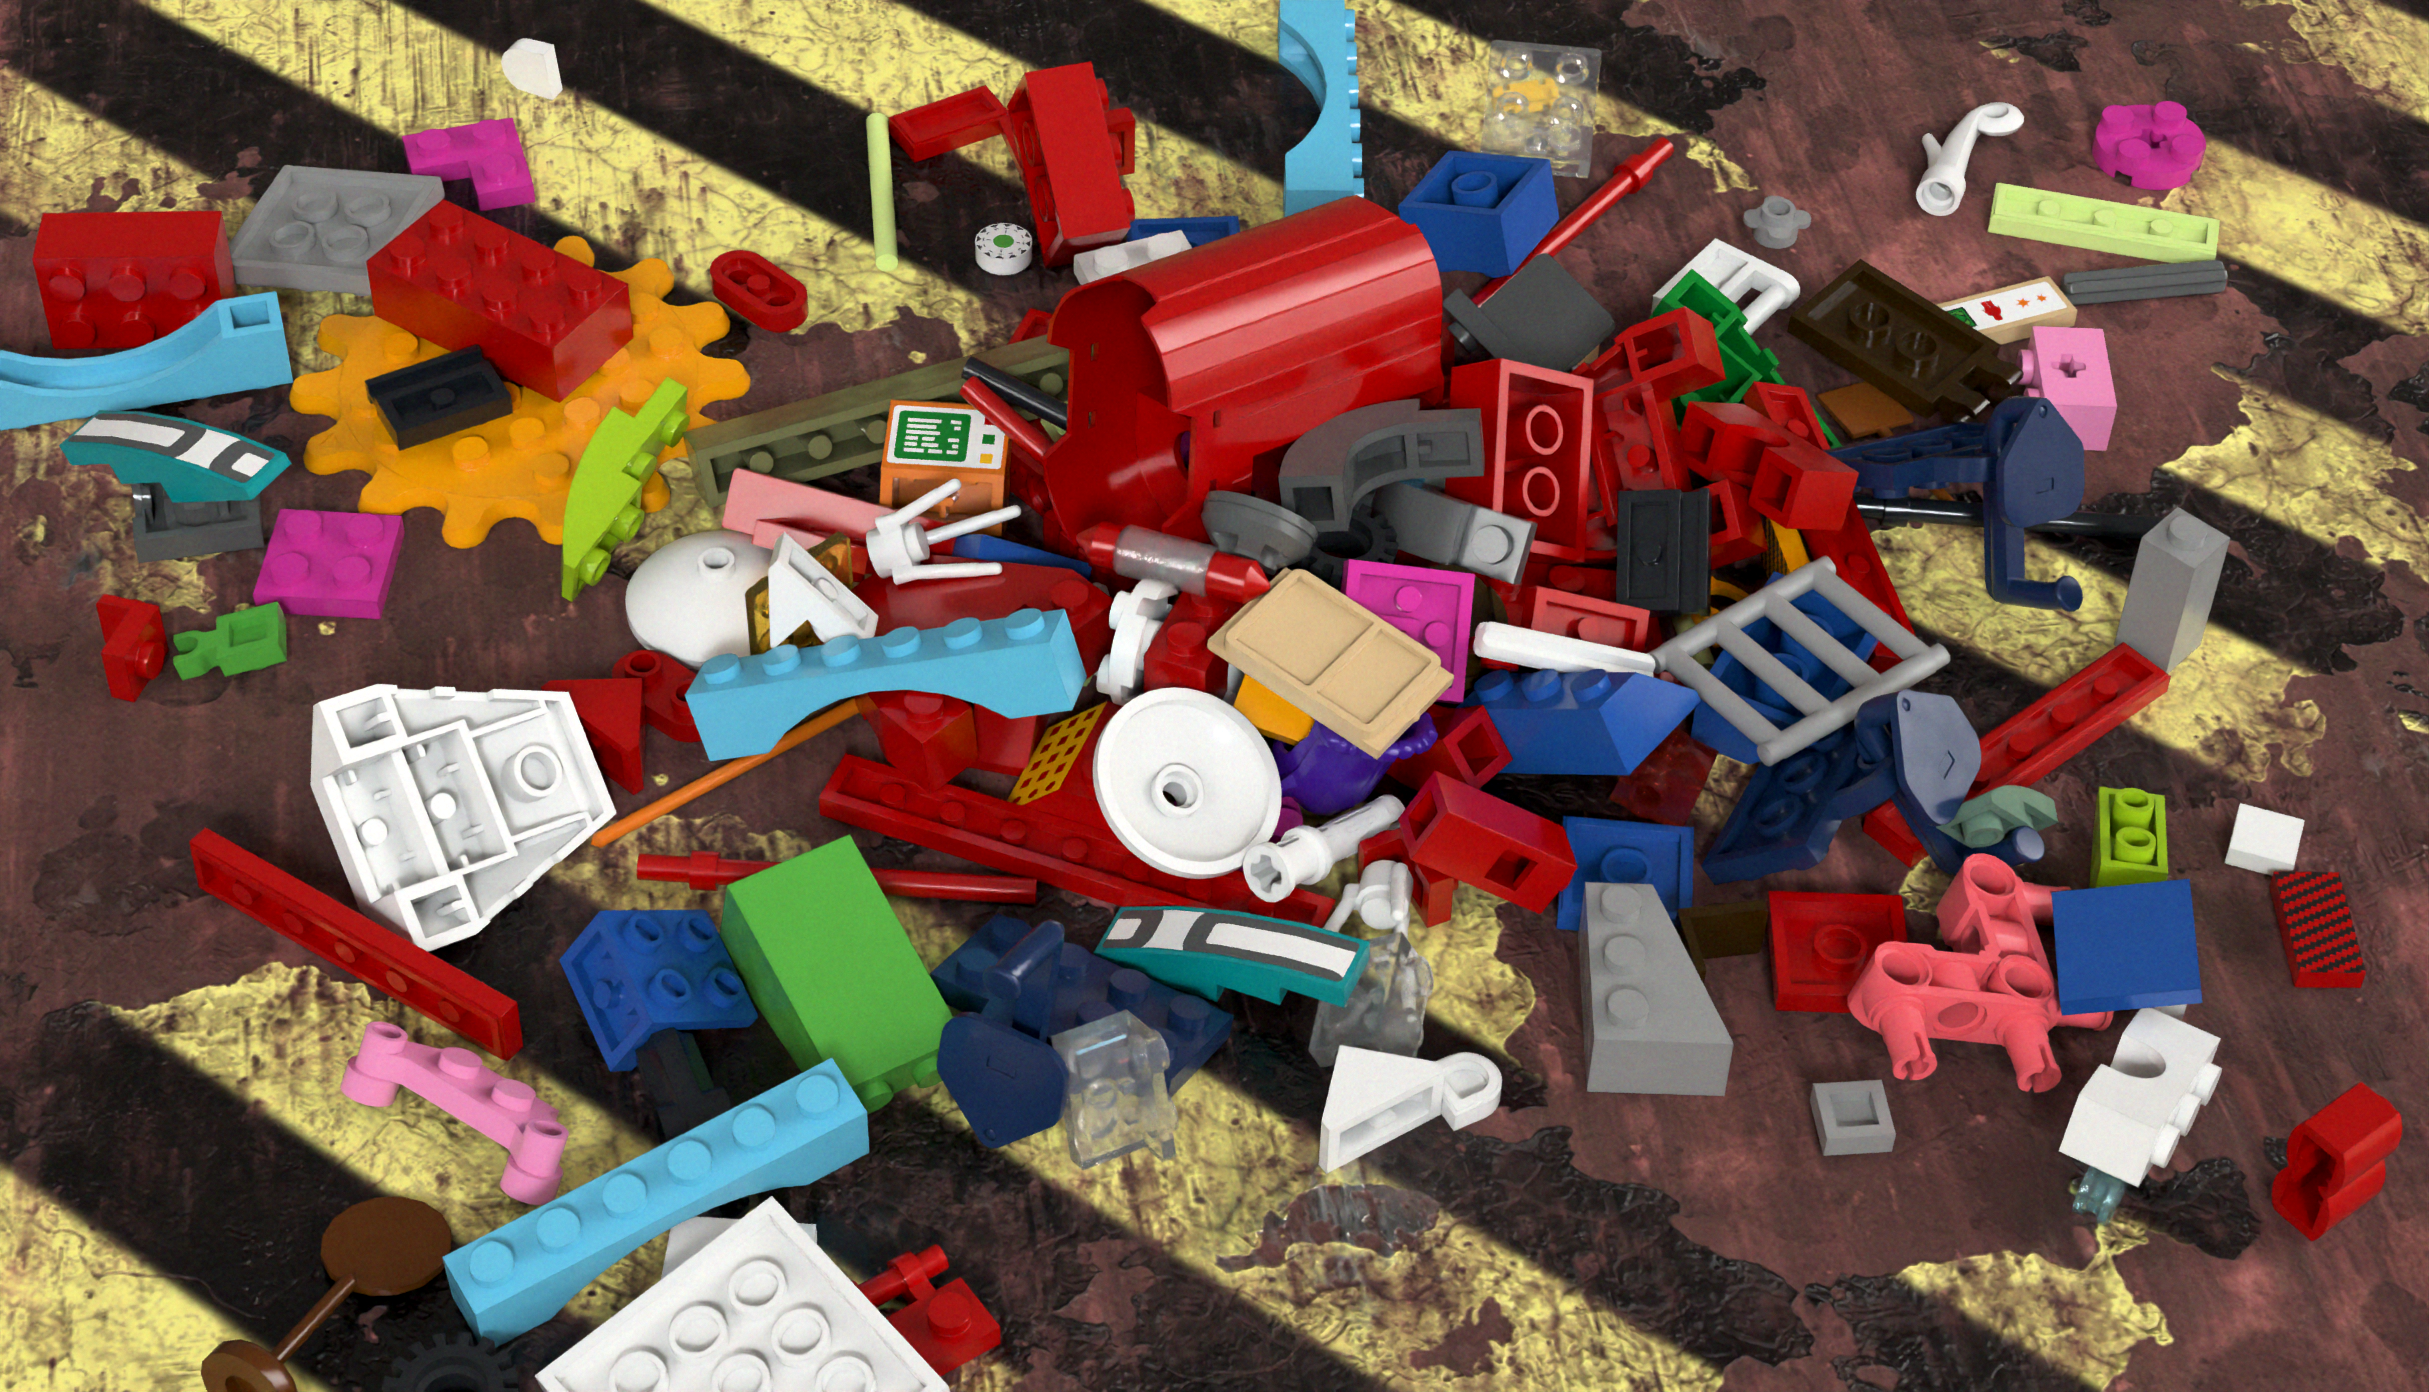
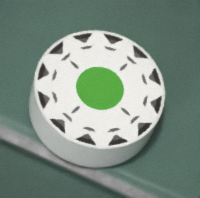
(1003, 249)

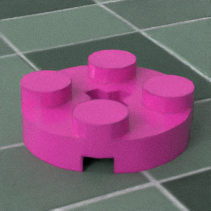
(2125, 140)

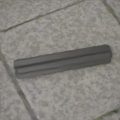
(2144, 282)

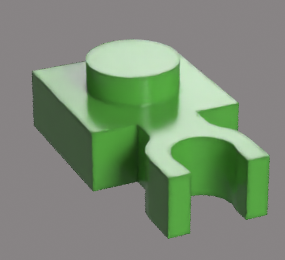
(239, 644)

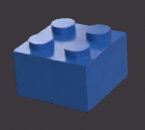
(1483, 210)

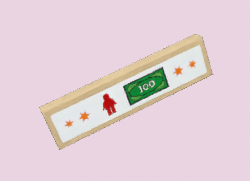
(2013, 310)

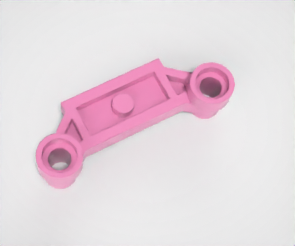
(472, 1093)

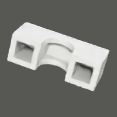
(2145, 1099)

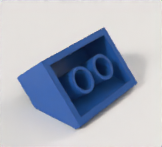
(1580, 720)
(1720, 734)

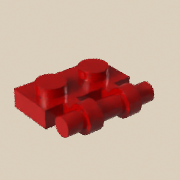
(940, 1324)

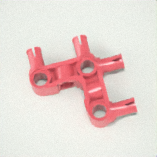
(1984, 991)

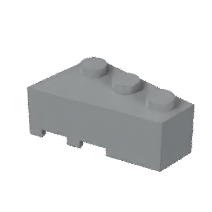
(1643, 1000)

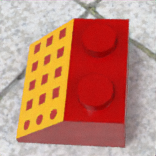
(1062, 769)

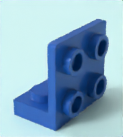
(653, 974)

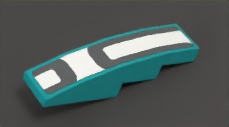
(181, 454)
(1235, 950)

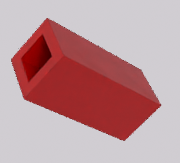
(1487, 843)

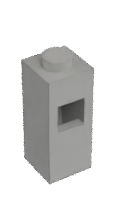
(2172, 589)

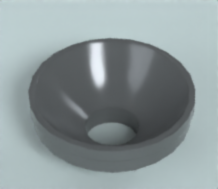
(1257, 529)

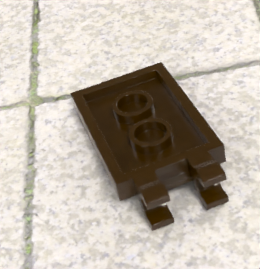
(1905, 345)

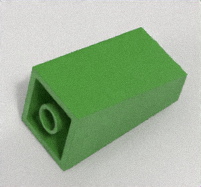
(836, 971)

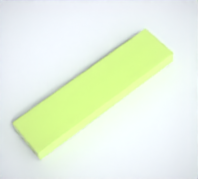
(2102, 225)

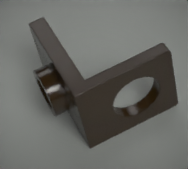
(1721, 930)

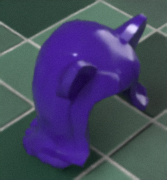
(1334, 775)

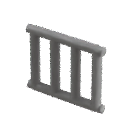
(1821, 715)

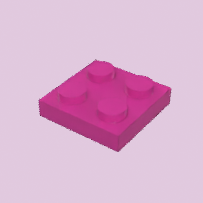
(330, 563)

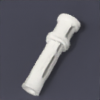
(1309, 852)

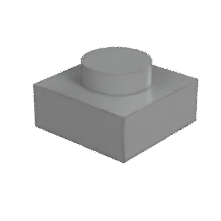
(1852, 1117)

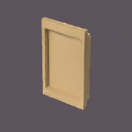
(1333, 660)

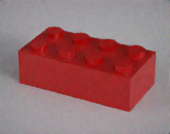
(523, 303)

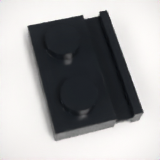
(438, 397)
(1665, 551)

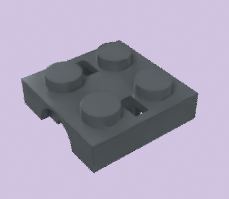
(192, 528)

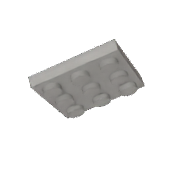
(324, 225)

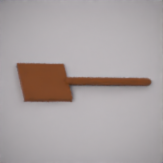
(1867, 410)

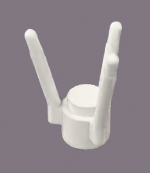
(899, 547)
(1380, 898)

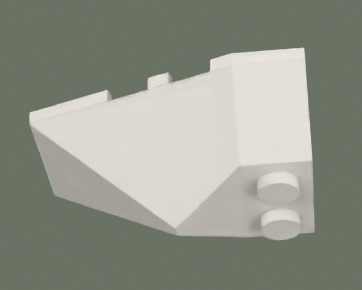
(451, 800)

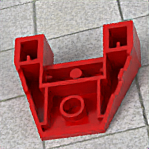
(1638, 436)
(934, 733)

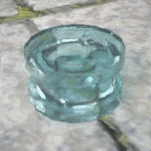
(2099, 1194)

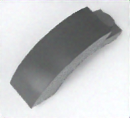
(1374, 447)
(1455, 530)

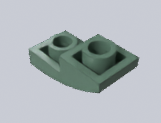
(1998, 813)

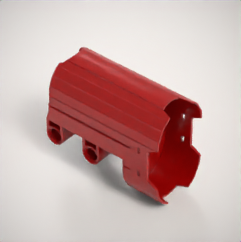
(1241, 351)

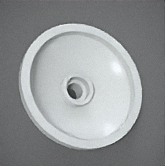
(693, 596)
(1210, 765)

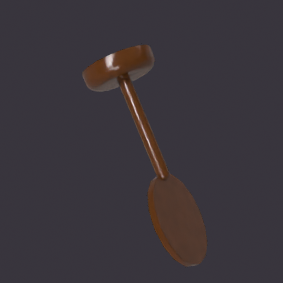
(367, 1249)

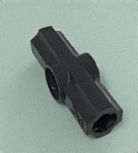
(684, 1097)

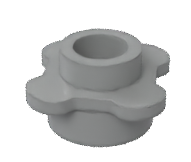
(1776, 222)

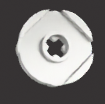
(1136, 621)

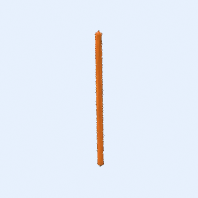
(722, 775)

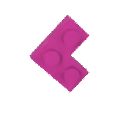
(479, 151)
(1421, 603)

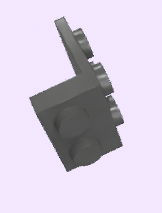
(1533, 319)

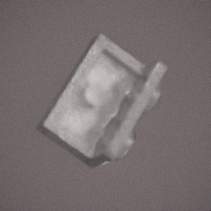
(1384, 1007)
(1116, 1090)

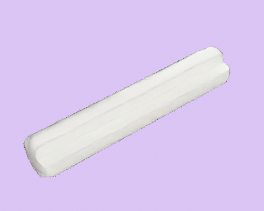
(1555, 652)

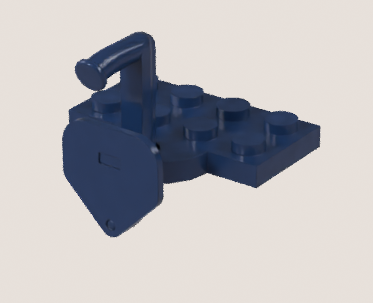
(2027, 475)
(1896, 748)
(1030, 985)

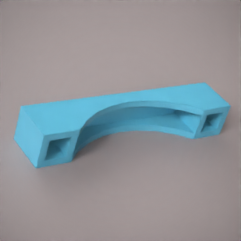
(1321, 52)
(222, 351)
(1005, 664)
(550, 1254)

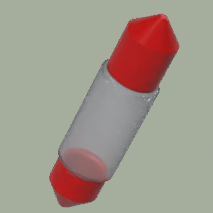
(1173, 560)

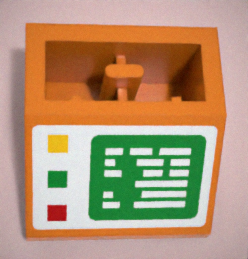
(941, 442)

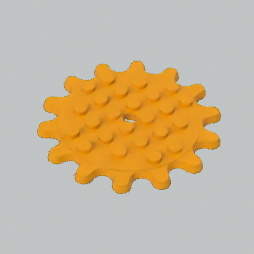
(523, 459)

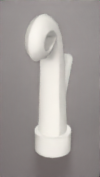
(1944, 180)

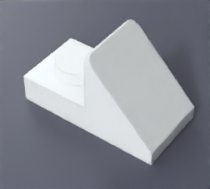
(807, 591)

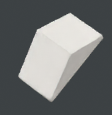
(1375, 1101)

